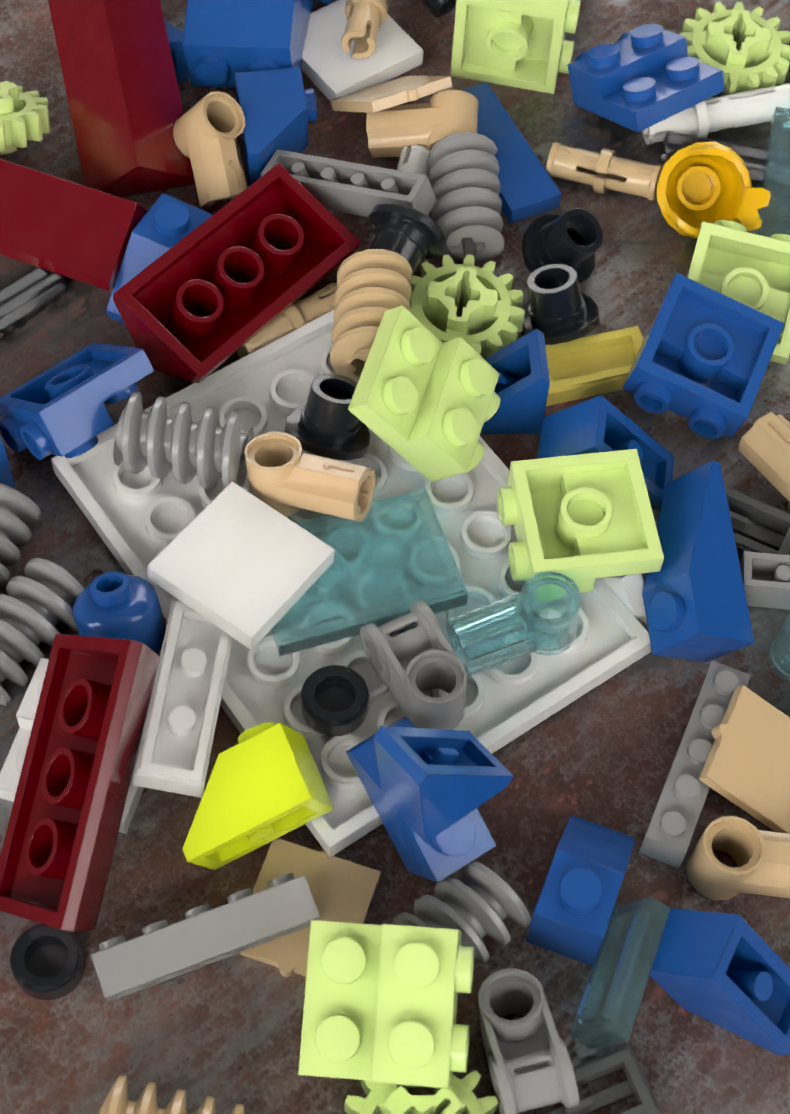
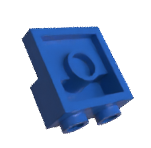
(642, 78)
(703, 358)
(64, 405)

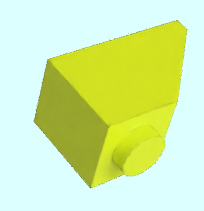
(256, 796)

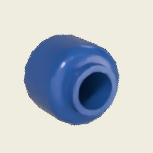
(121, 608)

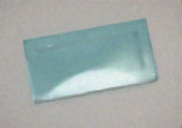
(620, 973)

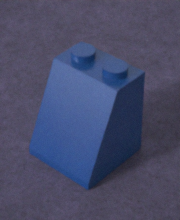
(243, 37)

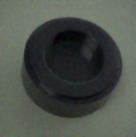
(334, 700)
(47, 962)

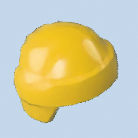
(708, 185)

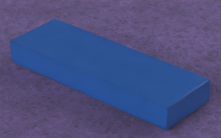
(524, 181)

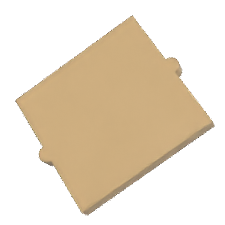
(391, 93)
(752, 759)
(339, 889)

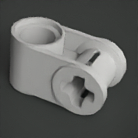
(416, 657)
(524, 1055)

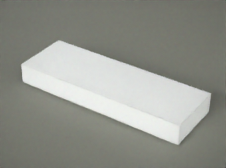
(183, 704)

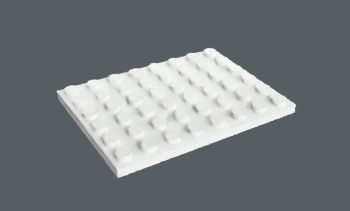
(144, 514)

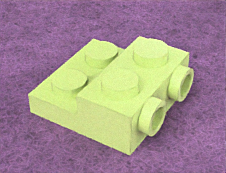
(514, 41)
(748, 270)
(426, 396)
(580, 517)
(385, 1003)

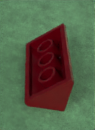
(121, 94)
(64, 225)
(232, 276)
(75, 780)

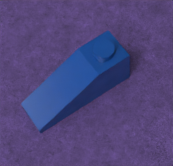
(698, 597)

